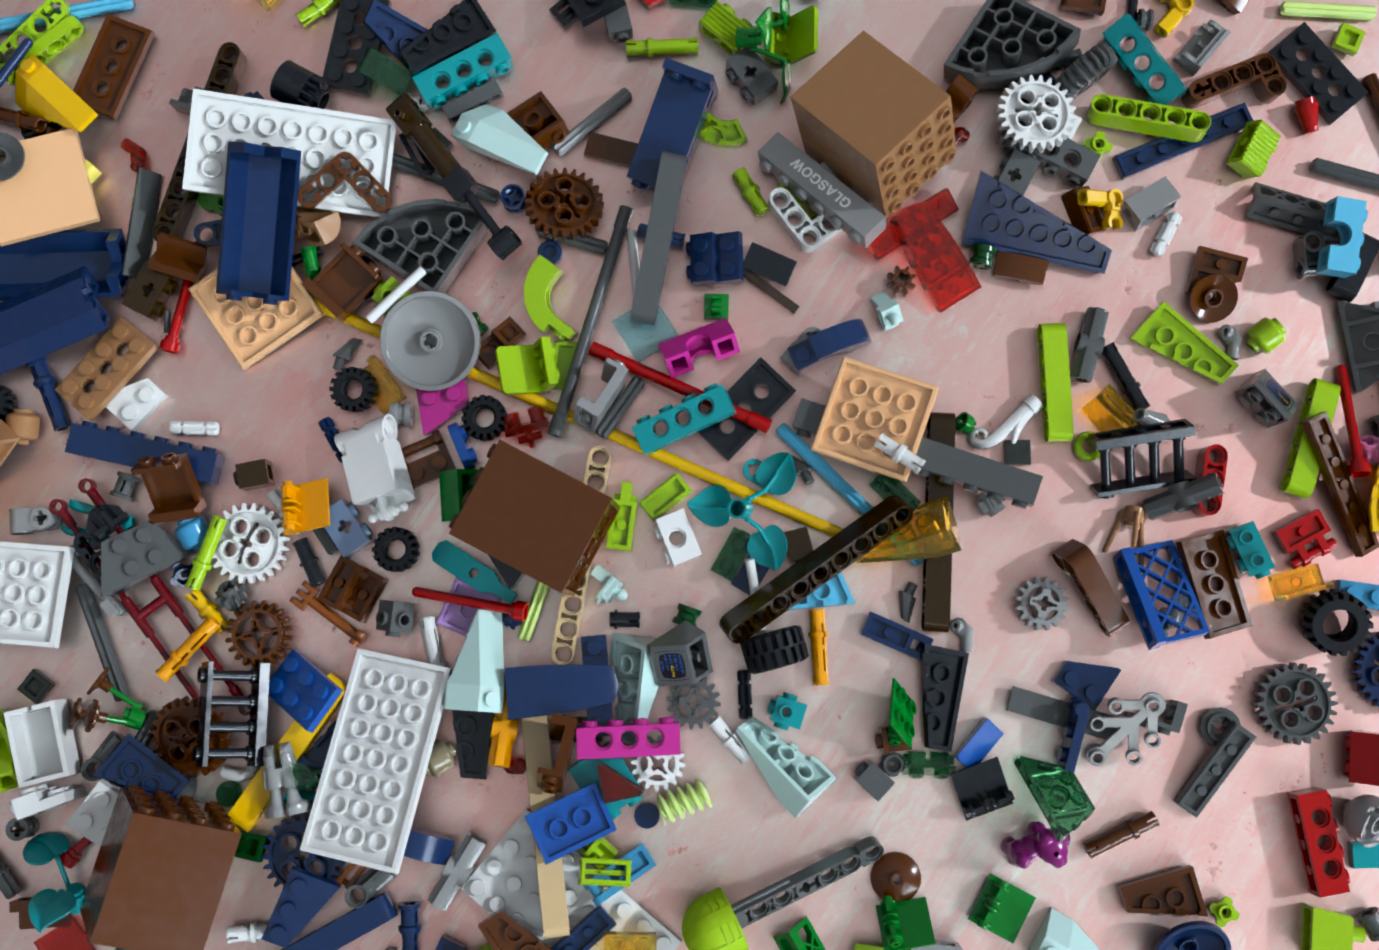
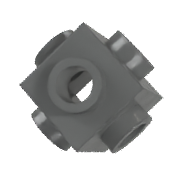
(395, 617)

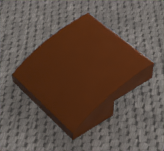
(352, 589)

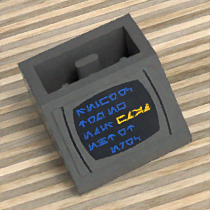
(1267, 399)
(680, 656)

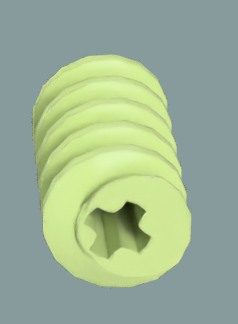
(683, 801)

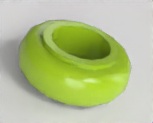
(1079, 451)

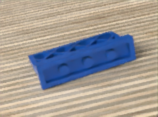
(1143, 604)

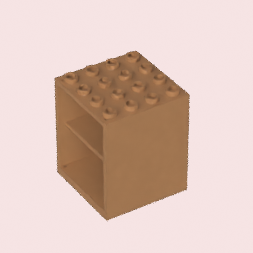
(875, 123)

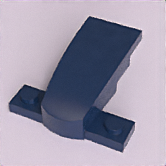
(565, 688)

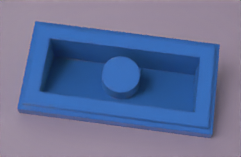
(978, 743)

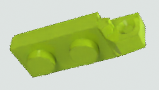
(621, 531)

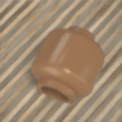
(24, 424)

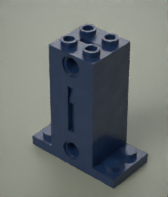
(673, 120)

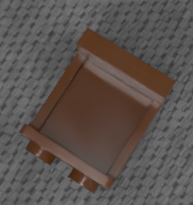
(344, 282)
(171, 487)
(564, 730)

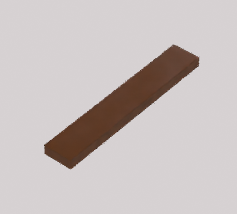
(1340, 484)

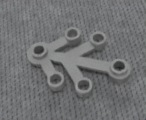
(1127, 726)

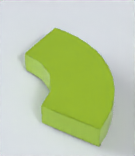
(722, 132)

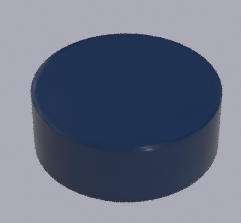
(550, 250)
(647, 815)

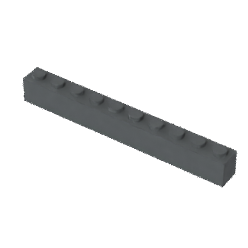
(950, 464)

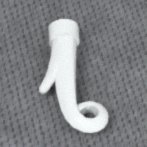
(1013, 425)

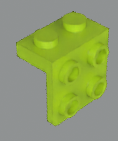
(799, 39)
(527, 367)

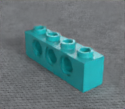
(1126, 28)
(470, 60)
(721, 409)

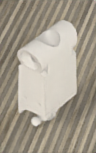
(376, 468)

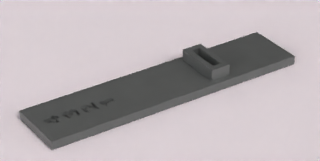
(141, 221)
(1051, 710)

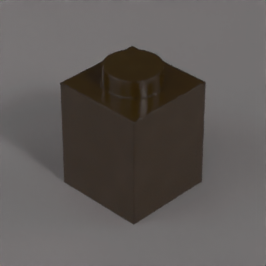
(254, 475)
(798, 544)

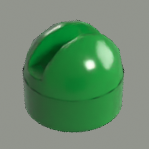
(965, 423)

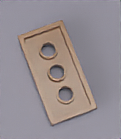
(91, 366)

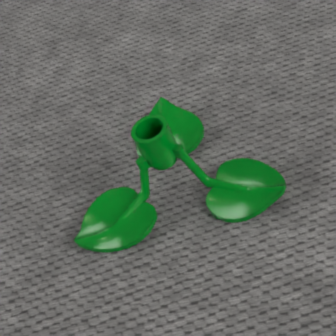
(752, 36)

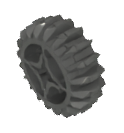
(1087, 70)

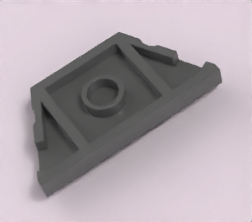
(1362, 341)
(137, 556)

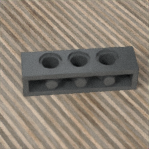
(1082, 158)

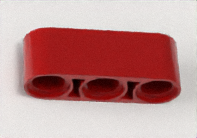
(1204, 467)

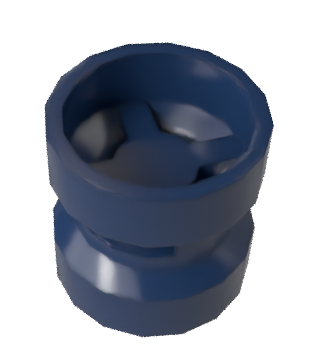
(511, 194)

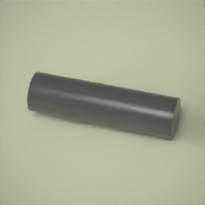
(166, 321)

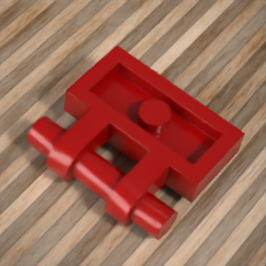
(1302, 531)

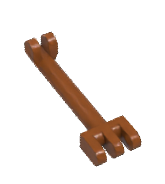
(357, 636)

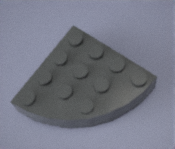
(1009, 43)
(424, 234)

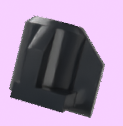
(105, 520)

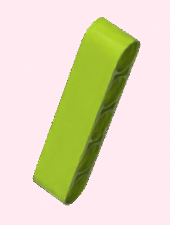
(1159, 113)
(1055, 382)
(1302, 466)

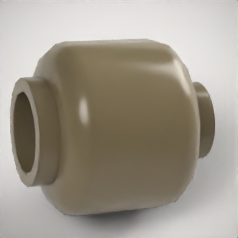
(441, 758)

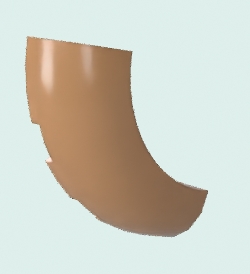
(317, 225)

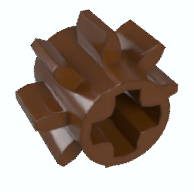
(903, 274)

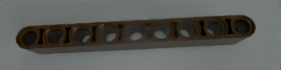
(186, 202)
(815, 569)
(937, 571)

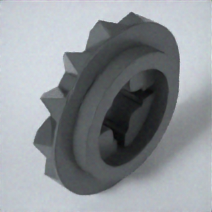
(1216, 715)

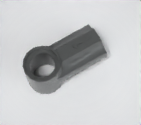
(101, 754)
(370, 884)

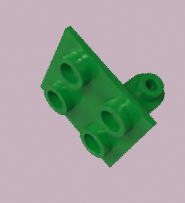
(900, 716)
(1001, 908)
(905, 923)

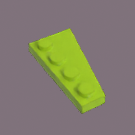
(1181, 342)

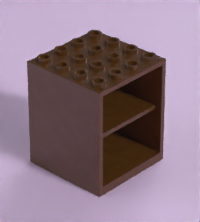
(534, 518)
(159, 872)

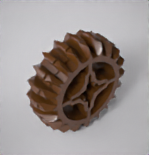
(262, 643)

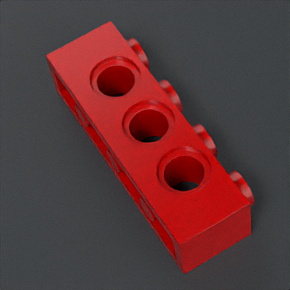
(1302, 806)

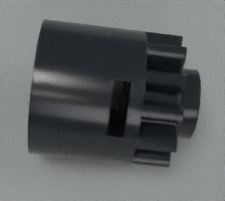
(299, 86)

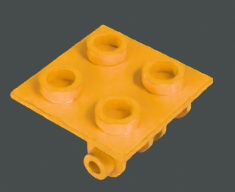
(305, 506)

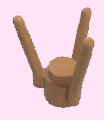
(1133, 518)

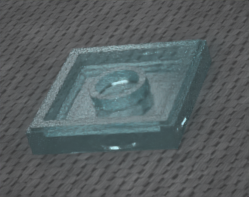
(644, 338)

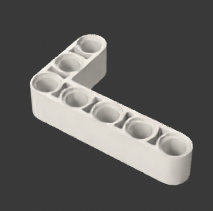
(806, 225)

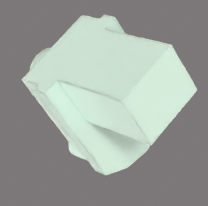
(887, 310)
(611, 587)

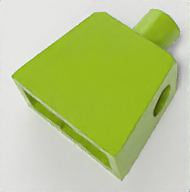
(1328, 929)

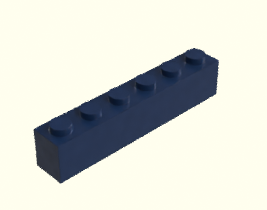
(126, 449)

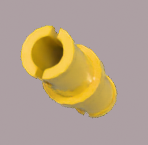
(206, 608)

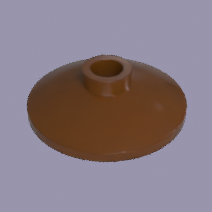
(1223, 300)
(895, 864)

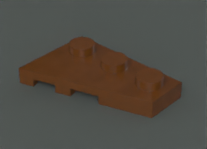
(1165, 892)

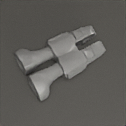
(279, 775)

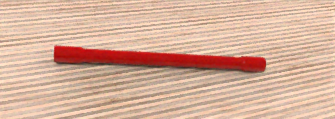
(748, 417)

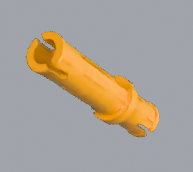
(818, 643)
(188, 648)

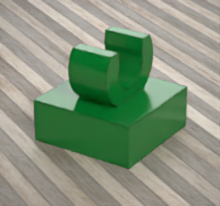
(716, 306)

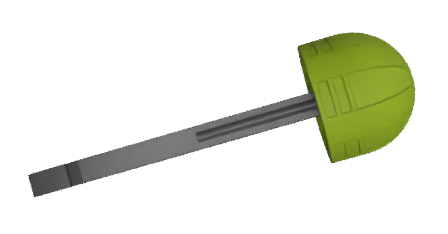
(717, 925)

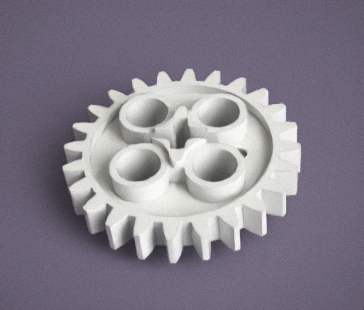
(1035, 114)
(268, 552)

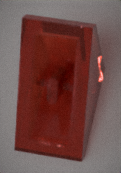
(615, 785)

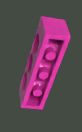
(590, 749)

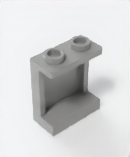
(590, 414)

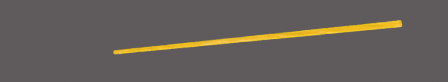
(632, 443)

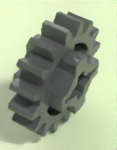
(705, 703)

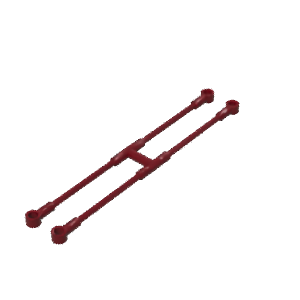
(140, 615)

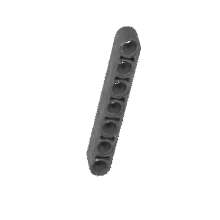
(658, 237)

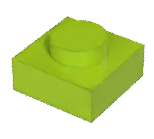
(1348, 39)

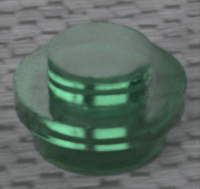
(228, 793)

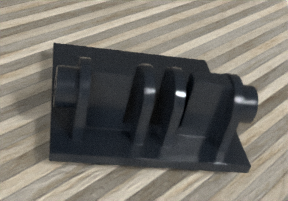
(982, 788)

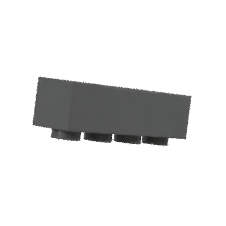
(475, 98)

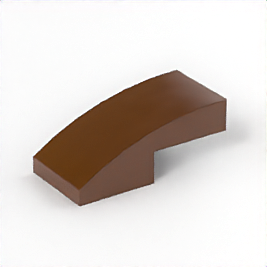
(1021, 268)
(505, 334)

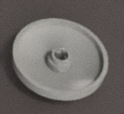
(430, 340)

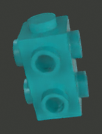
(1251, 550)

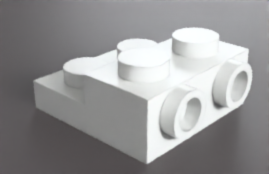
(41, 799)

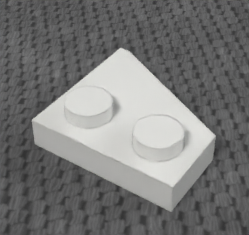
(136, 402)

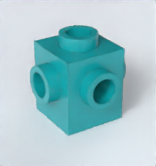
(795, 715)

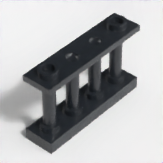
(1129, 439)
(255, 727)

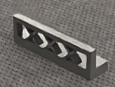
(1289, 211)

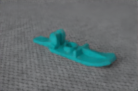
(461, 565)

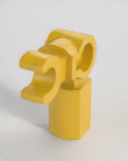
(1179, 10)
(1108, 200)

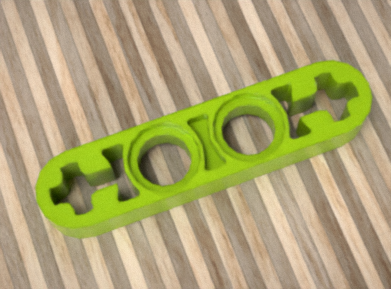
(28, 28)
(53, 42)

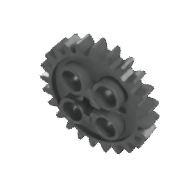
(1300, 726)

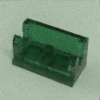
(385, 71)

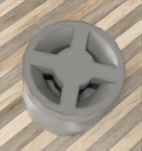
(402, 413)

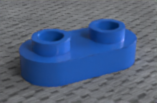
(459, 437)

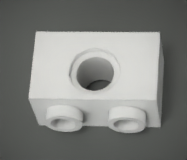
(679, 523)

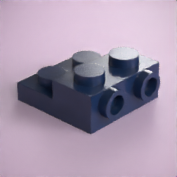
(715, 258)

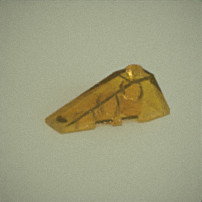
(928, 535)

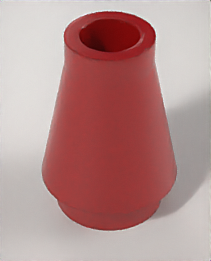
(1307, 114)

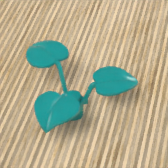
(716, 506)
(49, 904)

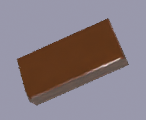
(1082, 217)

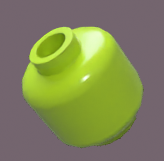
(1266, 335)

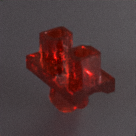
(537, 421)

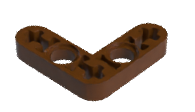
(340, 175)

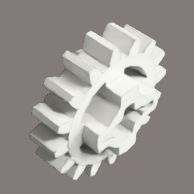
(649, 770)

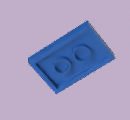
(303, 690)
(570, 823)

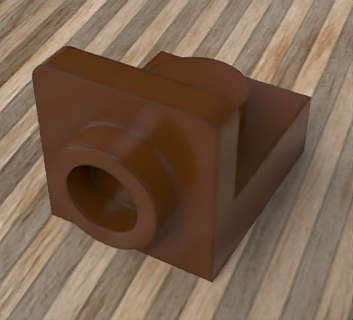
(883, 743)

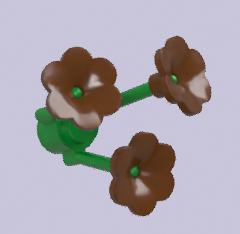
(131, 717)

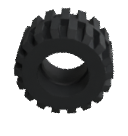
(1350, 636)
(774, 649)

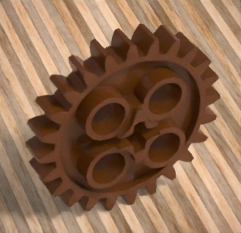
(564, 204)
(186, 714)

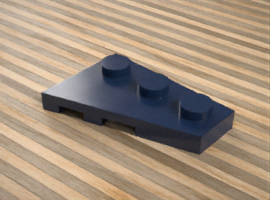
(392, 28)

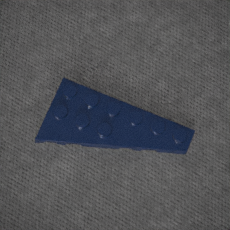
(1023, 227)

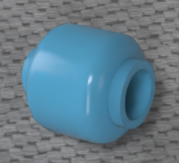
(191, 532)

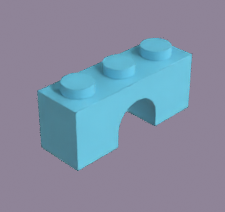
(1347, 218)

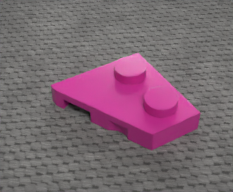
(441, 405)

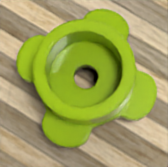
(1099, 137)
(1216, 910)

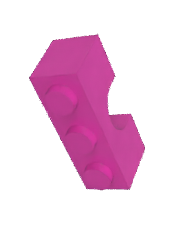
(713, 338)

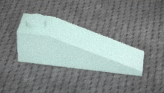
(499, 137)
(479, 667)
(634, 677)
(789, 773)
(1060, 933)

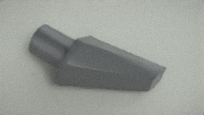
(345, 353)
(803, 470)
(907, 601)

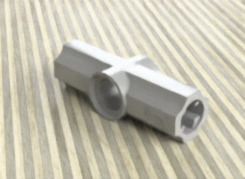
(457, 871)

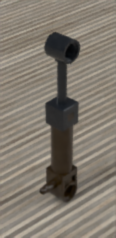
(454, 178)

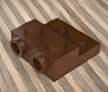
(540, 120)

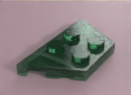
(1057, 794)

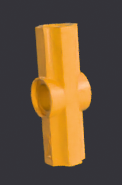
(503, 736)

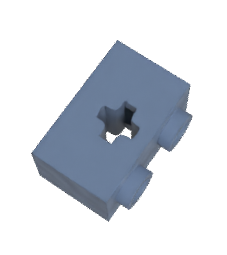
(359, 535)

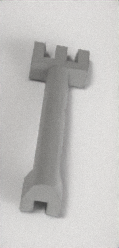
(111, 606)

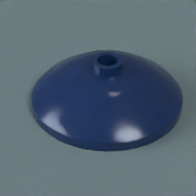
(1194, 936)

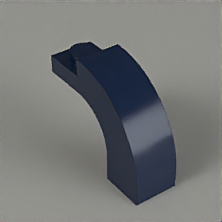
(829, 342)
(428, 846)

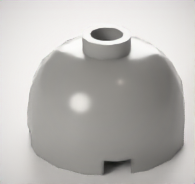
(1362, 819)

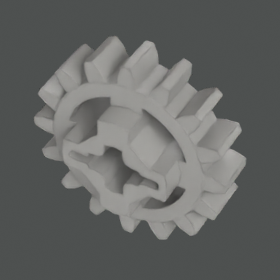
(1040, 613)

